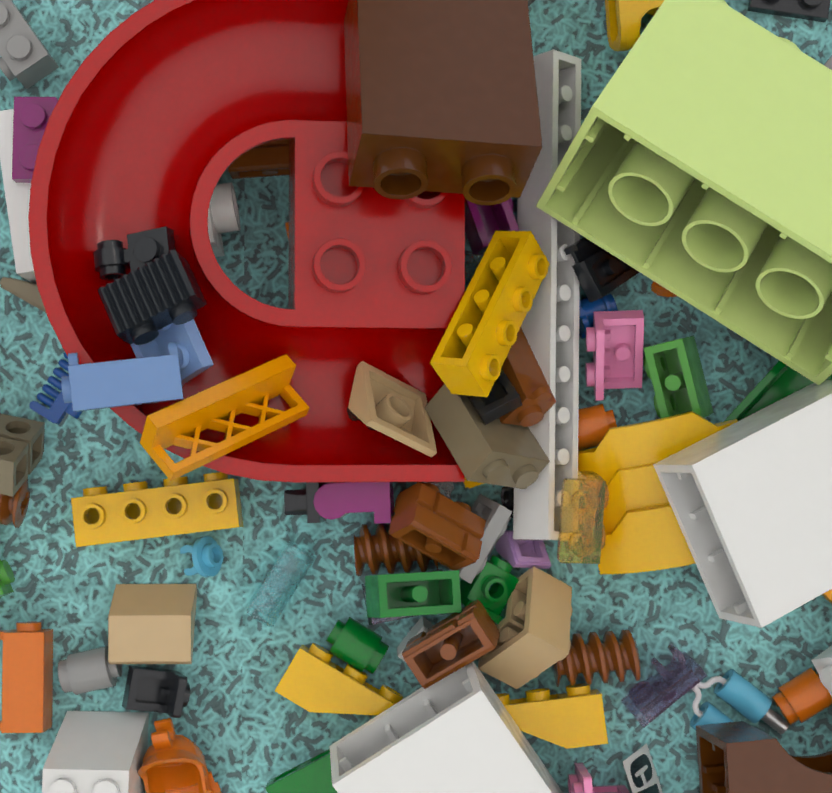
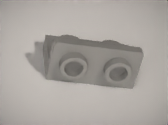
(496, 523)

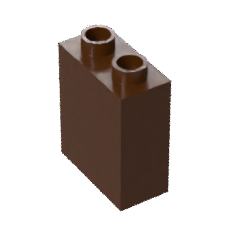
(441, 97)

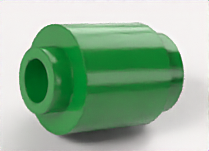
(357, 645)

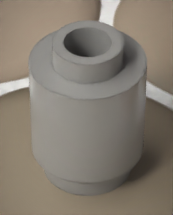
(88, 671)

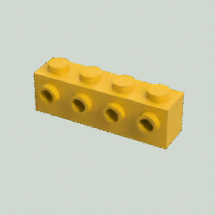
(490, 313)
(156, 511)

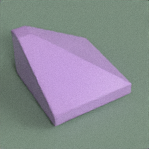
(523, 552)

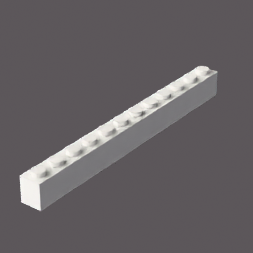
(554, 316)

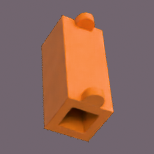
(27, 678)

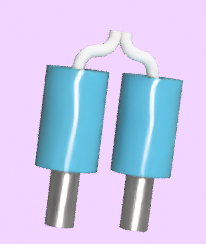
(741, 696)

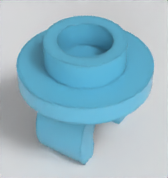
(206, 557)

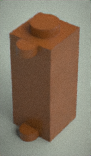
(529, 382)

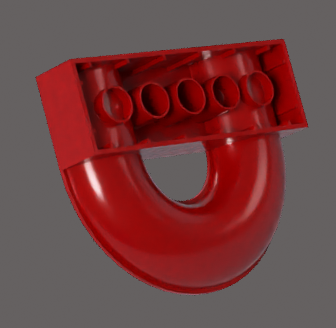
(369, 275)

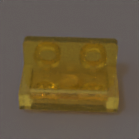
(581, 518)

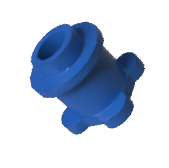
(587, 308)

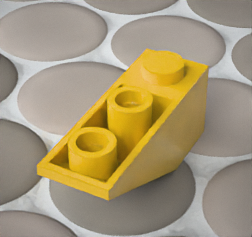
(327, 688)
(563, 719)

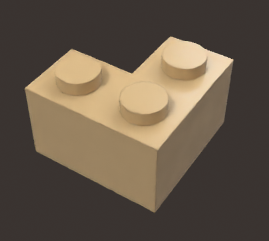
(533, 631)

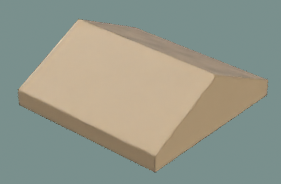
(392, 408)
(152, 624)

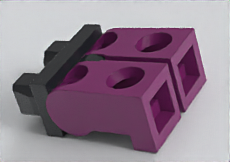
(337, 500)

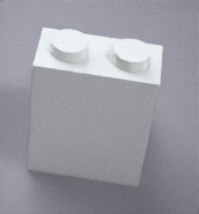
(97, 753)

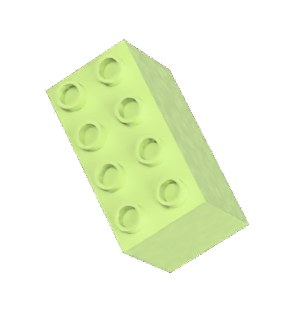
(715, 177)

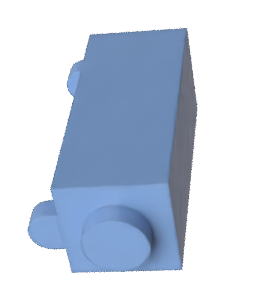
(122, 381)

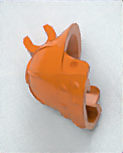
(175, 764)

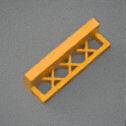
(220, 403)

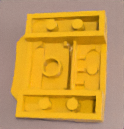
(638, 516)

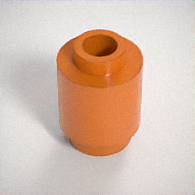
(593, 425)
(802, 697)

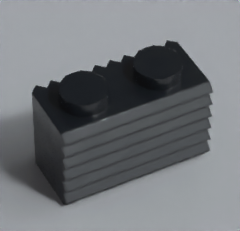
(152, 298)

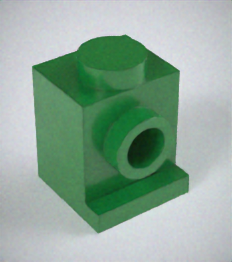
(494, 600)

